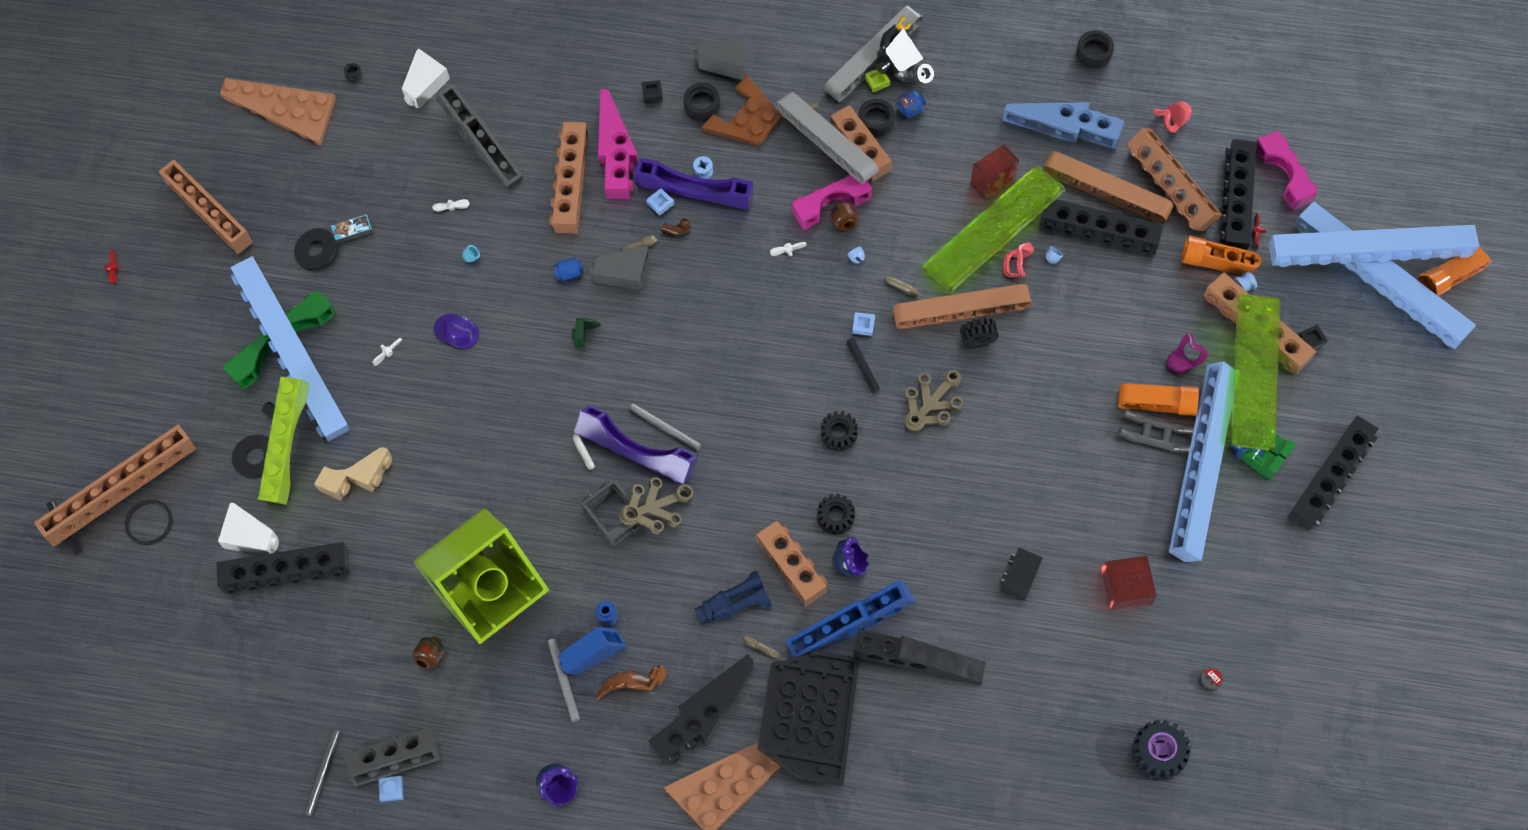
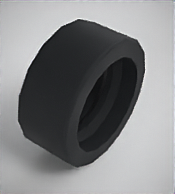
(1096, 37)
(701, 89)
(877, 105)

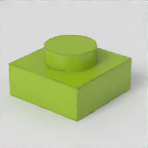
(876, 80)

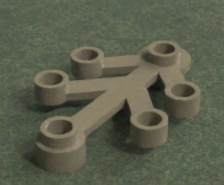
(932, 403)
(653, 507)

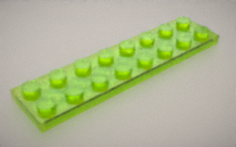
(993, 228)
(1255, 372)

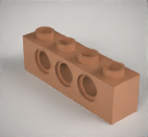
(848, 119)
(806, 591)

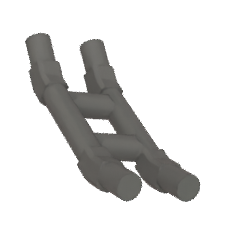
(1147, 423)

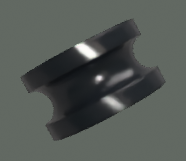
(352, 66)

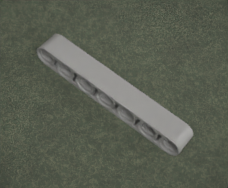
(866, 59)
(827, 137)

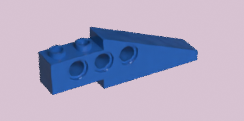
(857, 616)

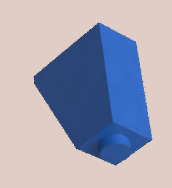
(591, 650)

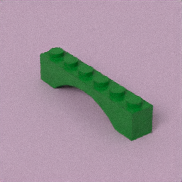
(247, 364)

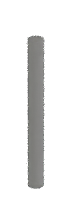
(665, 427)
(563, 681)

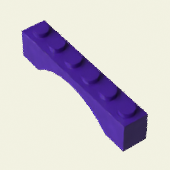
(727, 192)
(597, 426)

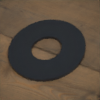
(301, 248)
(240, 452)

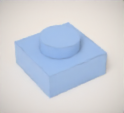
(660, 202)
(863, 324)
(391, 788)

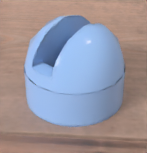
(855, 254)
(1053, 255)

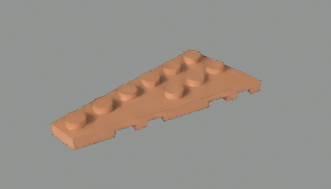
(287, 107)
(722, 787)

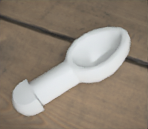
(583, 452)

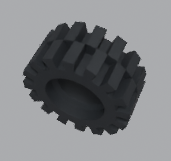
(979, 332)
(839, 419)
(839, 502)

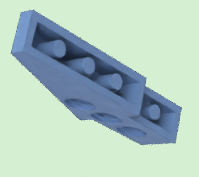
(1048, 120)

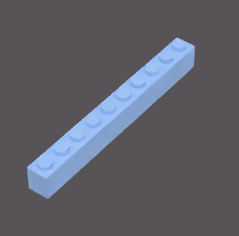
(1373, 245)
(1396, 284)
(289, 347)
(1203, 463)

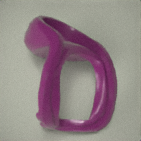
(1179, 363)

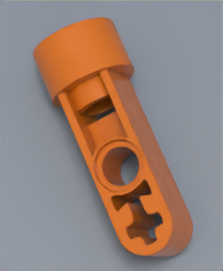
(1216, 255)
(1443, 277)
(1159, 398)

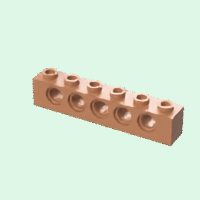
(205, 206)
(1207, 212)
(569, 221)
(1301, 351)

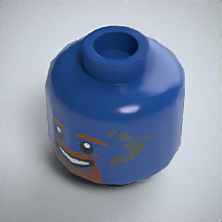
(911, 104)

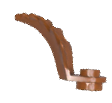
(633, 681)

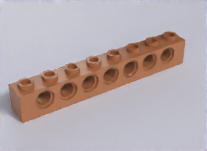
(115, 486)

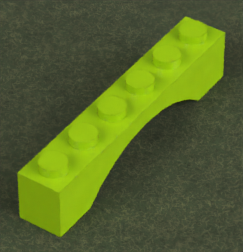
(276, 472)

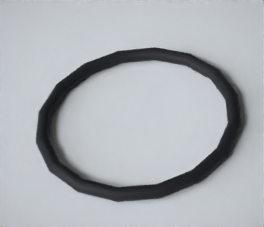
(160, 537)

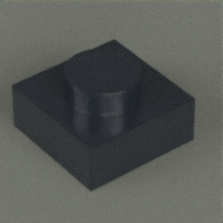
(652, 91)
(1314, 337)

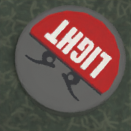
(1211, 679)

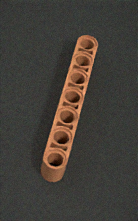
(1108, 187)
(962, 306)

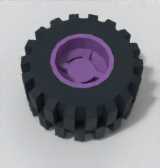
(1161, 750)

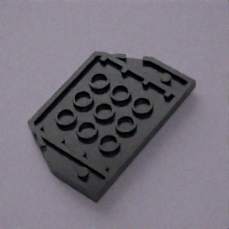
(810, 715)

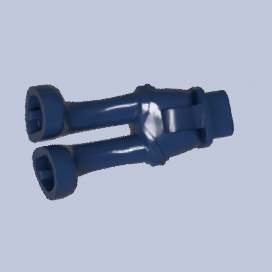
(721, 607)

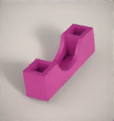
(1275, 150)
(808, 208)

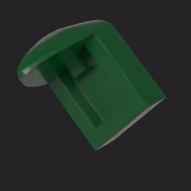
(579, 332)

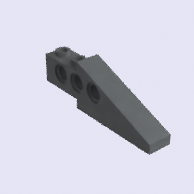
(478, 135)

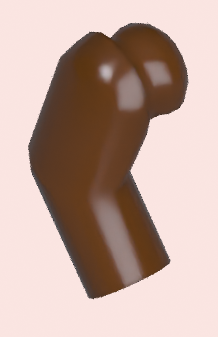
(677, 230)

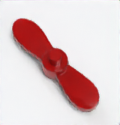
(1257, 230)
(112, 266)

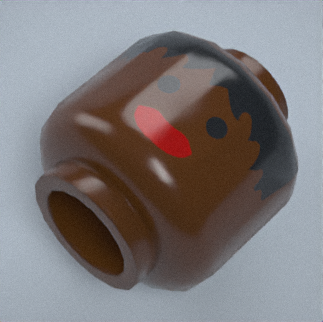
(844, 216)
(428, 652)

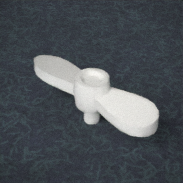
(450, 205)
(788, 248)
(386, 352)

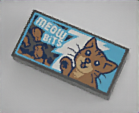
(351, 228)

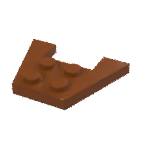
(753, 120)

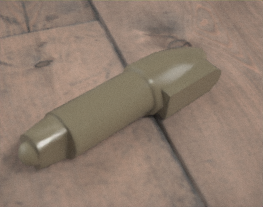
(646, 241)
(905, 287)
(758, 646)

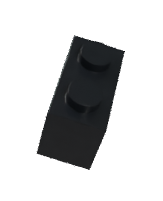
(1021, 573)

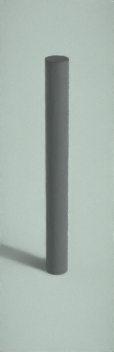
(323, 768)

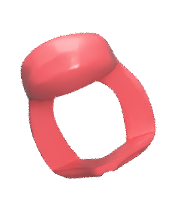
(1178, 113)
(1021, 252)

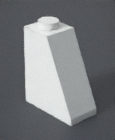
(423, 79)
(246, 533)

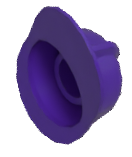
(456, 331)

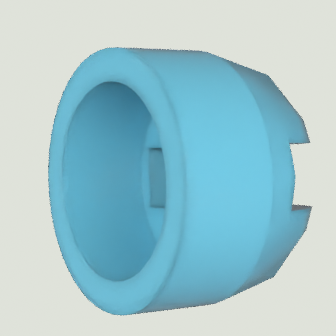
(470, 253)

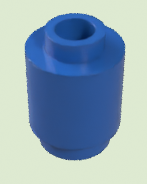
(568, 269)
(608, 619)

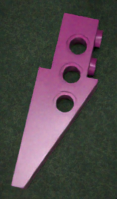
(609, 150)

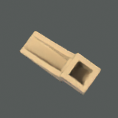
(365, 474)

